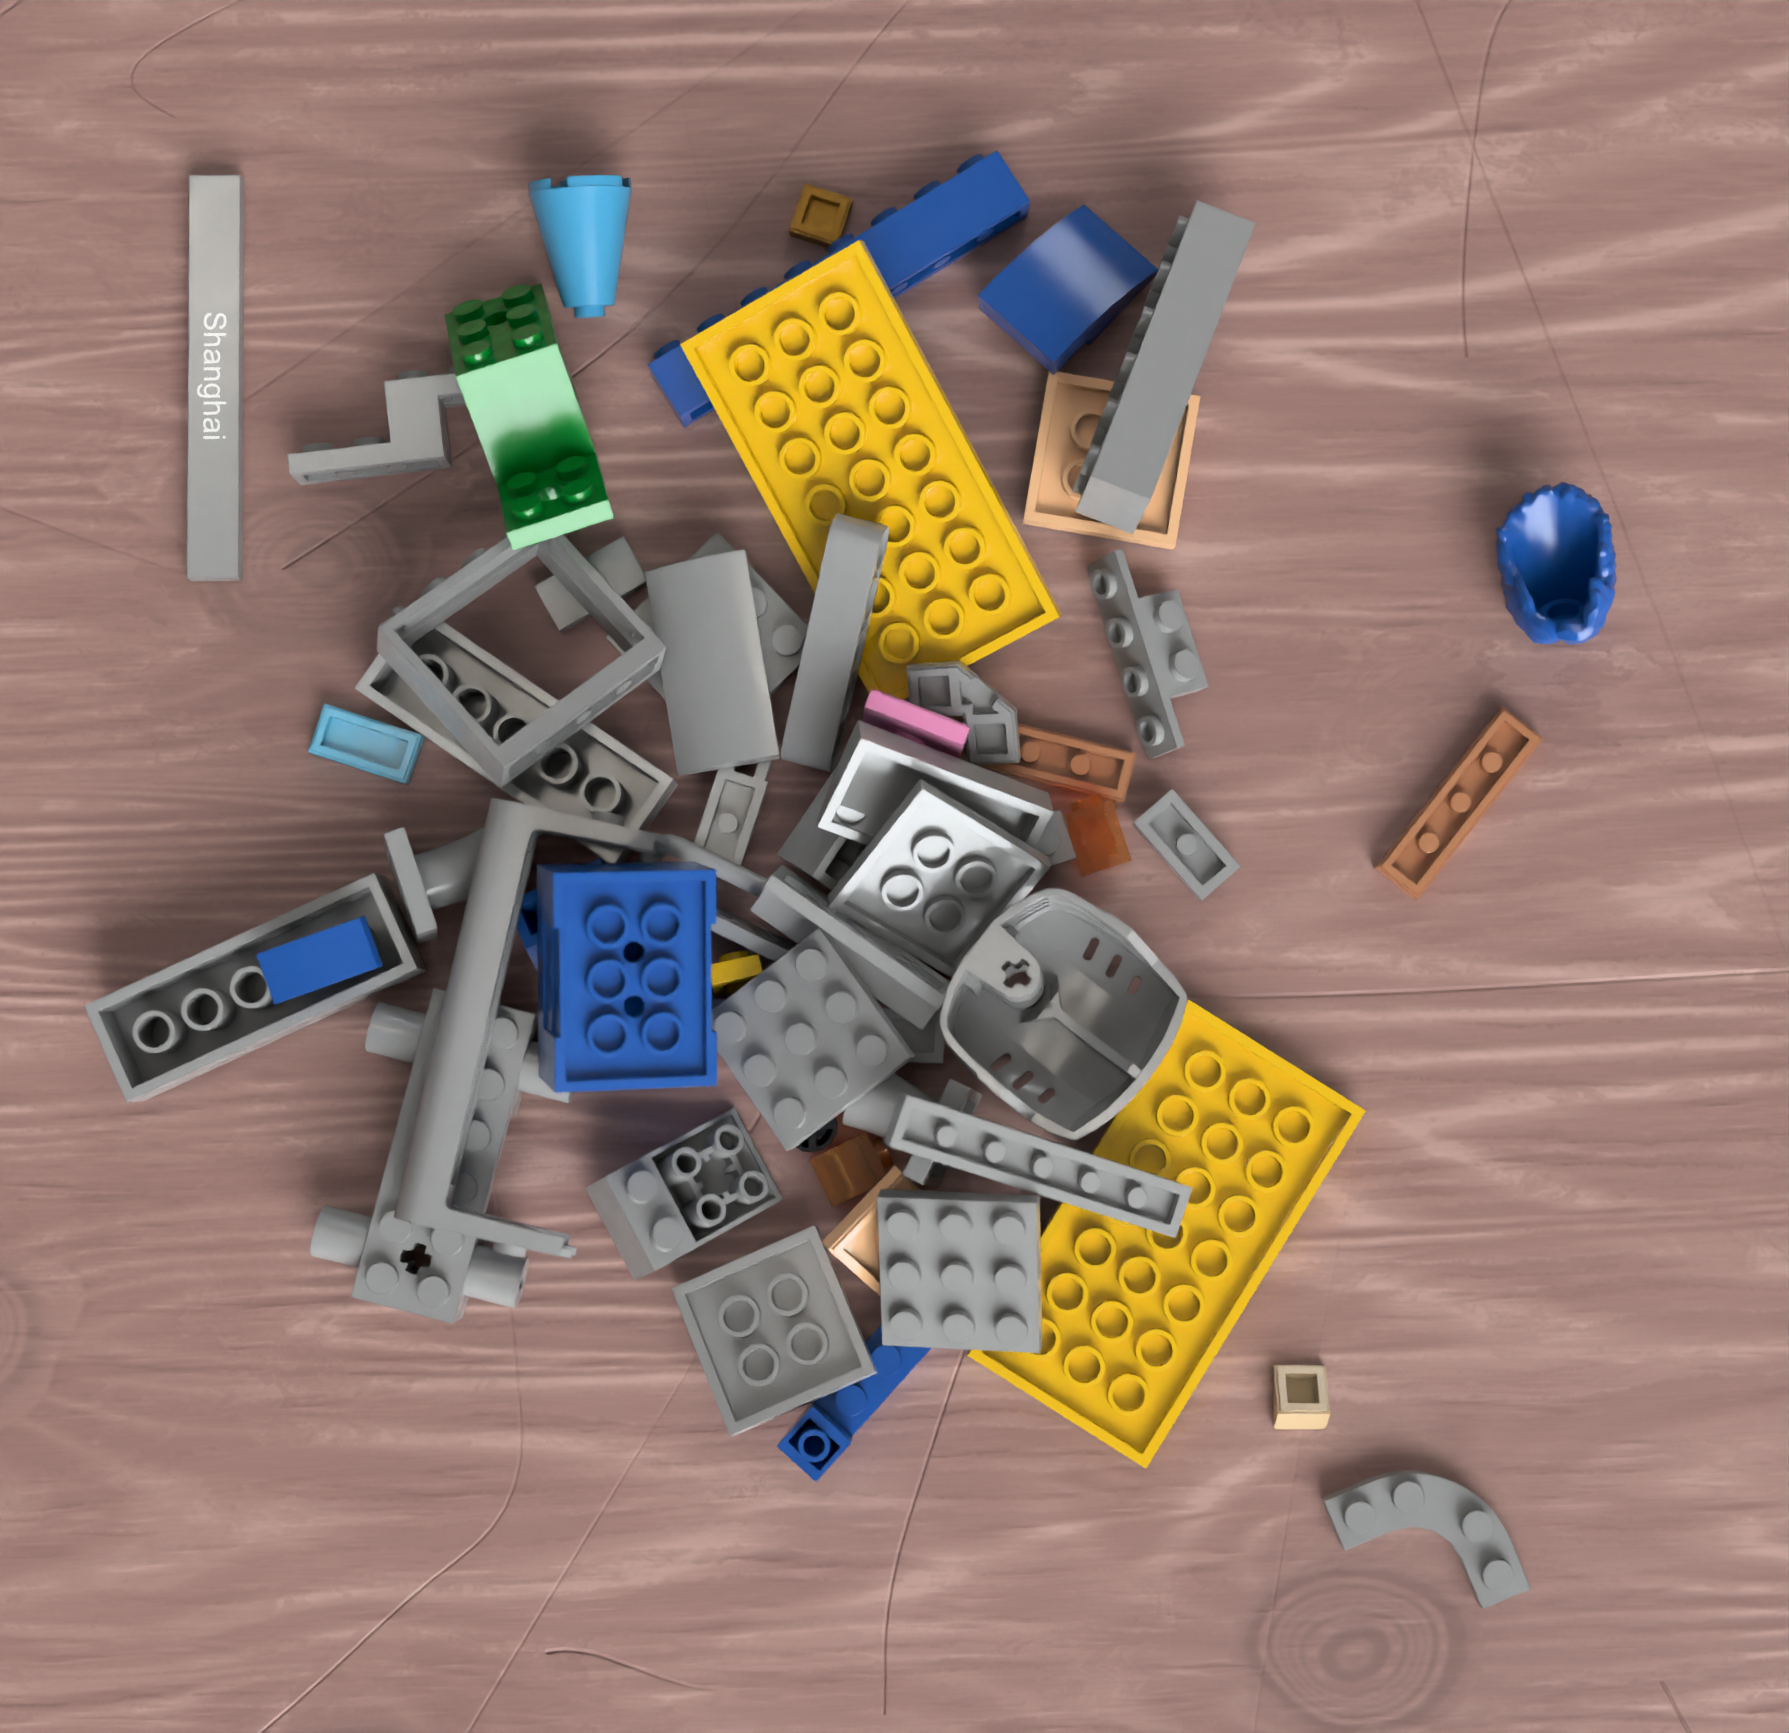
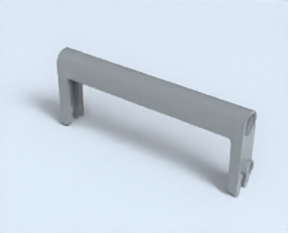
(470, 1016)

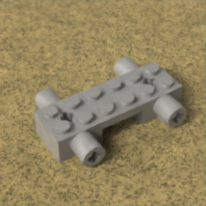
(383, 1244)

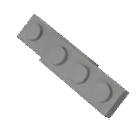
(416, 431)

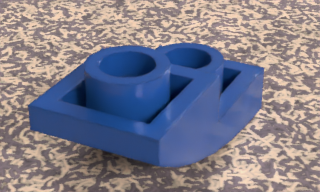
(319, 960)

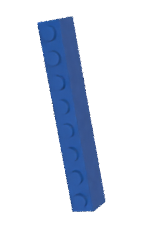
(905, 244)

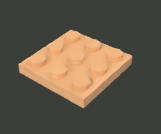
(1064, 437)

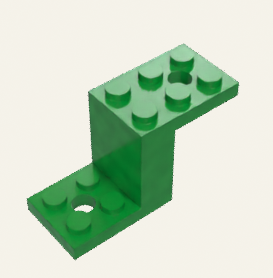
(527, 415)

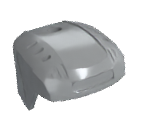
(1071, 1020)

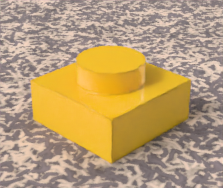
(734, 972)

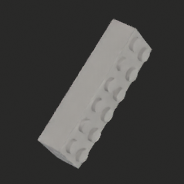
(1161, 366)
(574, 778)
(219, 1000)

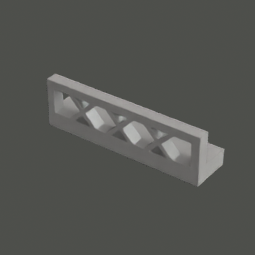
(885, 969)

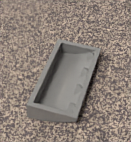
(712, 663)
(883, 769)

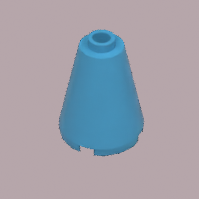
(583, 237)

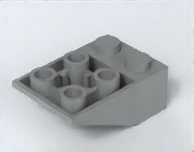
(683, 1194)

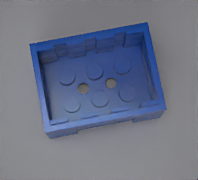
(584, 979)

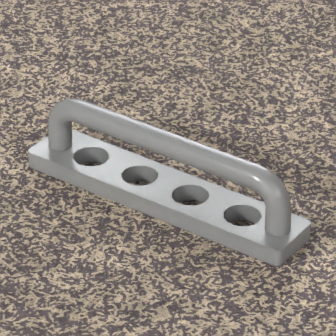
(728, 924)

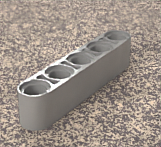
(834, 642)

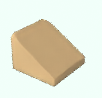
(1300, 1397)

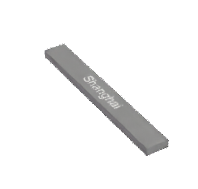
(215, 378)

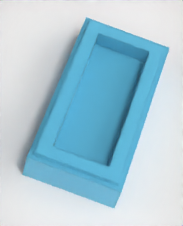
(366, 744)

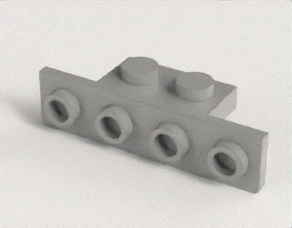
(1150, 649)

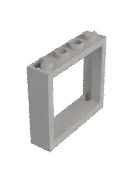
(477, 575)

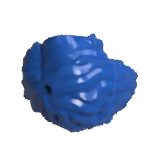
(1557, 564)

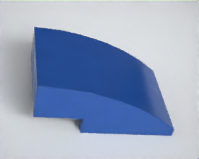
(1066, 288)

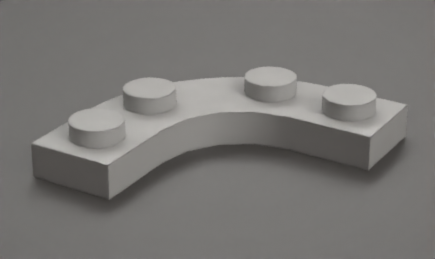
(1436, 1504)

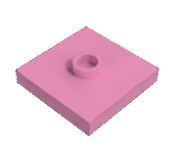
(915, 723)

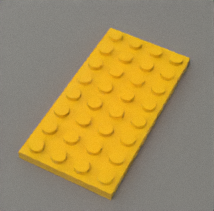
(853, 423)
(1144, 1312)

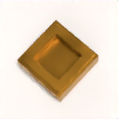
(820, 216)

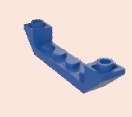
(831, 1421)

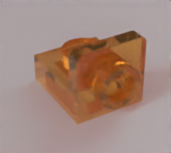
(1096, 835)

